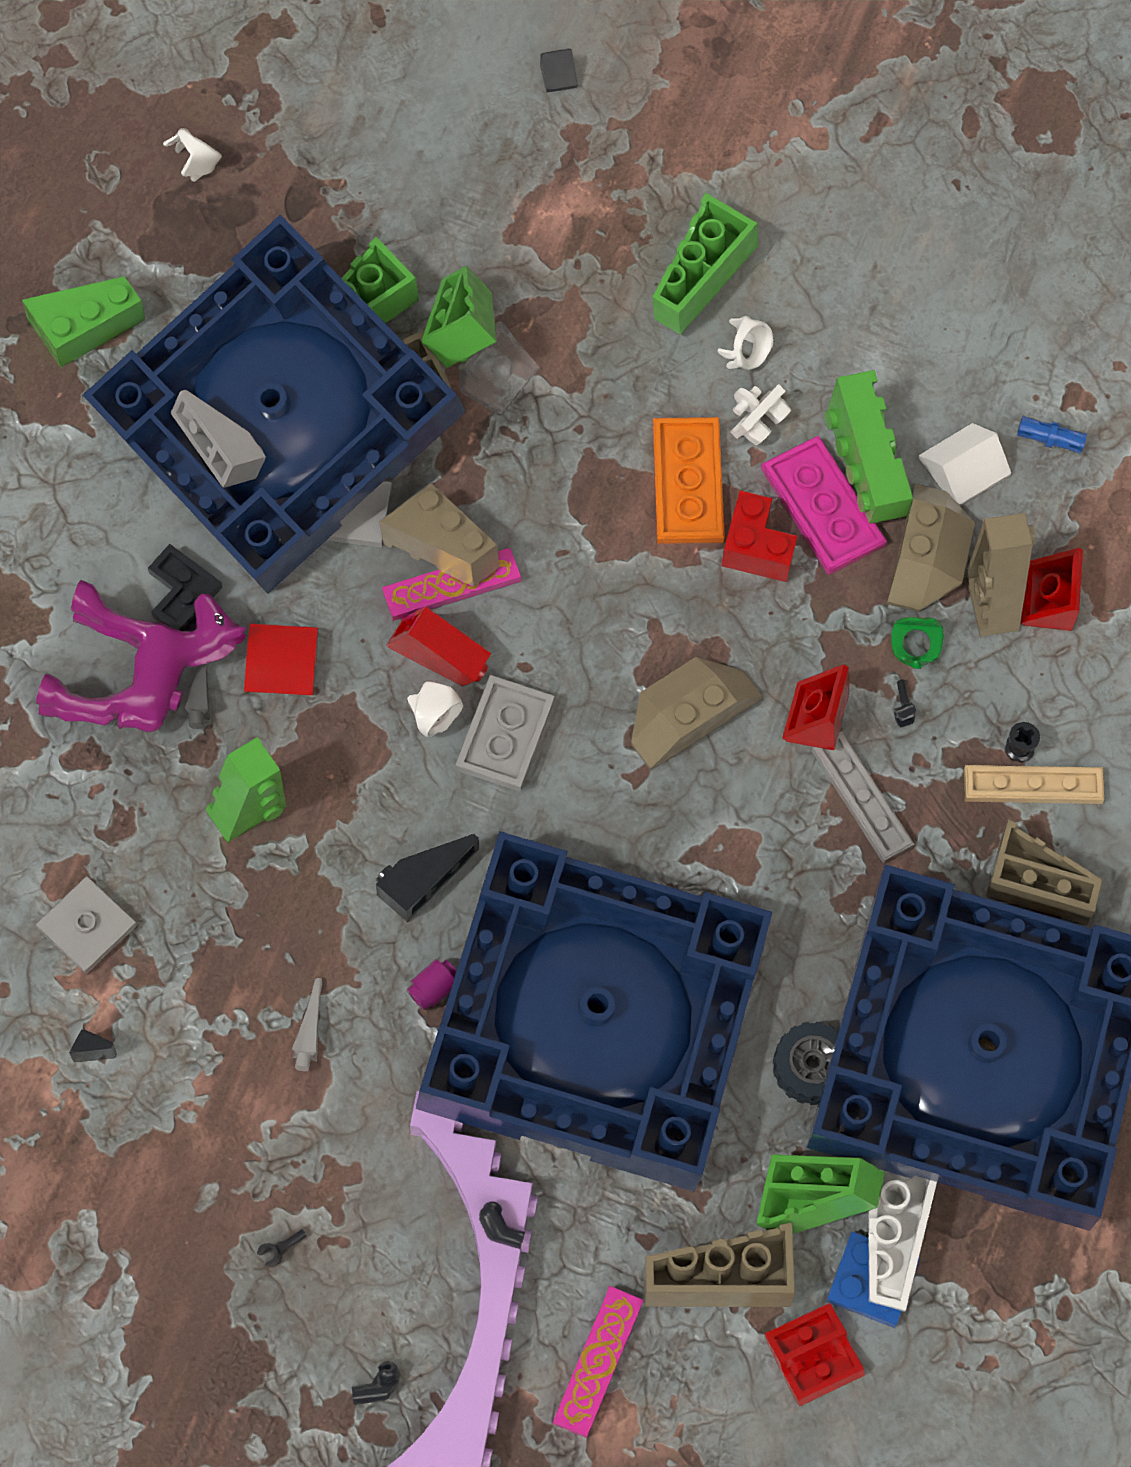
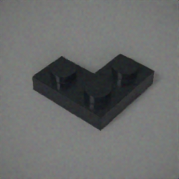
(186, 583)

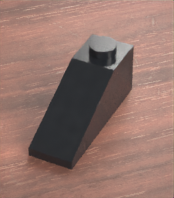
(420, 876)

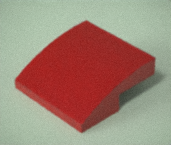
(281, 659)
(814, 1354)

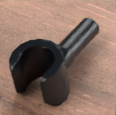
(906, 712)
(281, 1247)

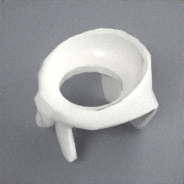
(202, 157)
(755, 332)
(434, 703)

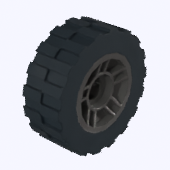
(790, 1058)

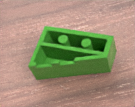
(83, 317)
(460, 318)
(248, 791)
(817, 1190)

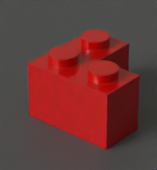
(754, 547)

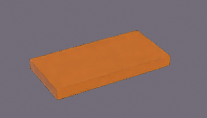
(688, 480)

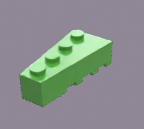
(704, 262)
(382, 281)
(868, 448)

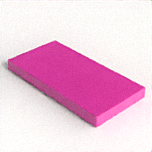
(823, 505)

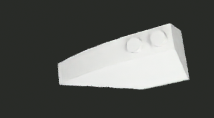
(897, 1237)

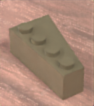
(1000, 573)
(726, 1273)

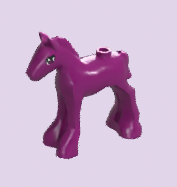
(157, 664)

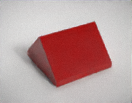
(1053, 591)
(818, 709)

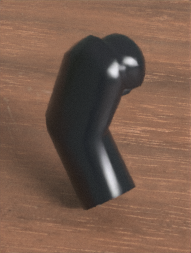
(496, 1228)
(381, 1386)

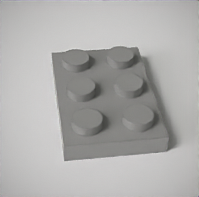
(505, 733)

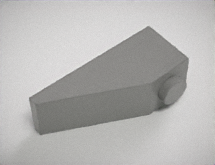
(220, 442)

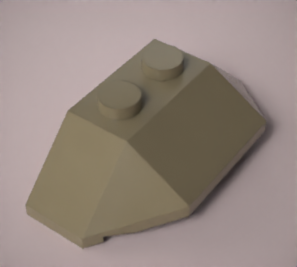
(930, 550)
(688, 707)

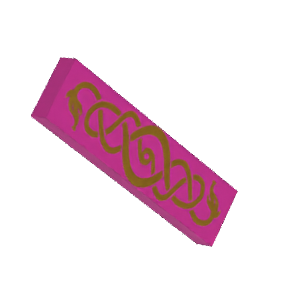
(440, 589)
(597, 1362)

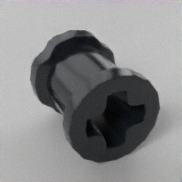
(1024, 733)

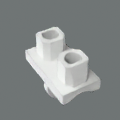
(769, 404)

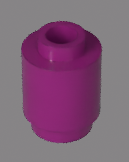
(432, 984)

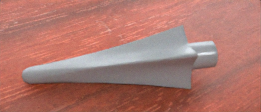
(306, 1042)

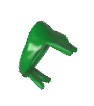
(929, 626)

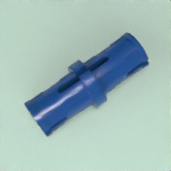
(1051, 434)

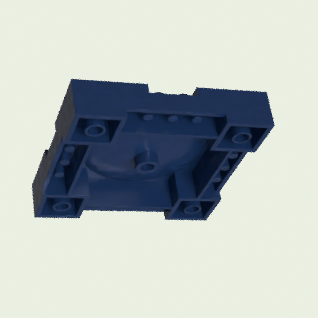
(346, 416)
(615, 1085)
(922, 1096)

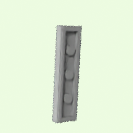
(864, 800)

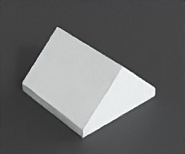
(967, 463)

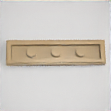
(1033, 784)

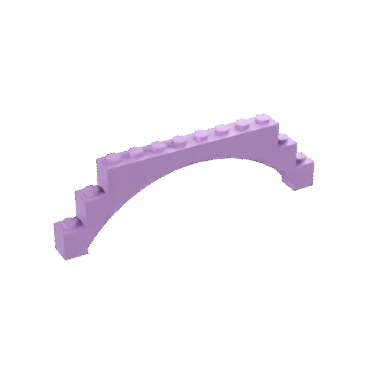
(462, 1426)

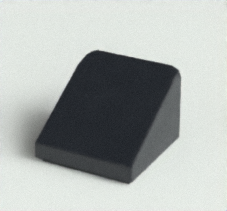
(558, 70)
(91, 1048)

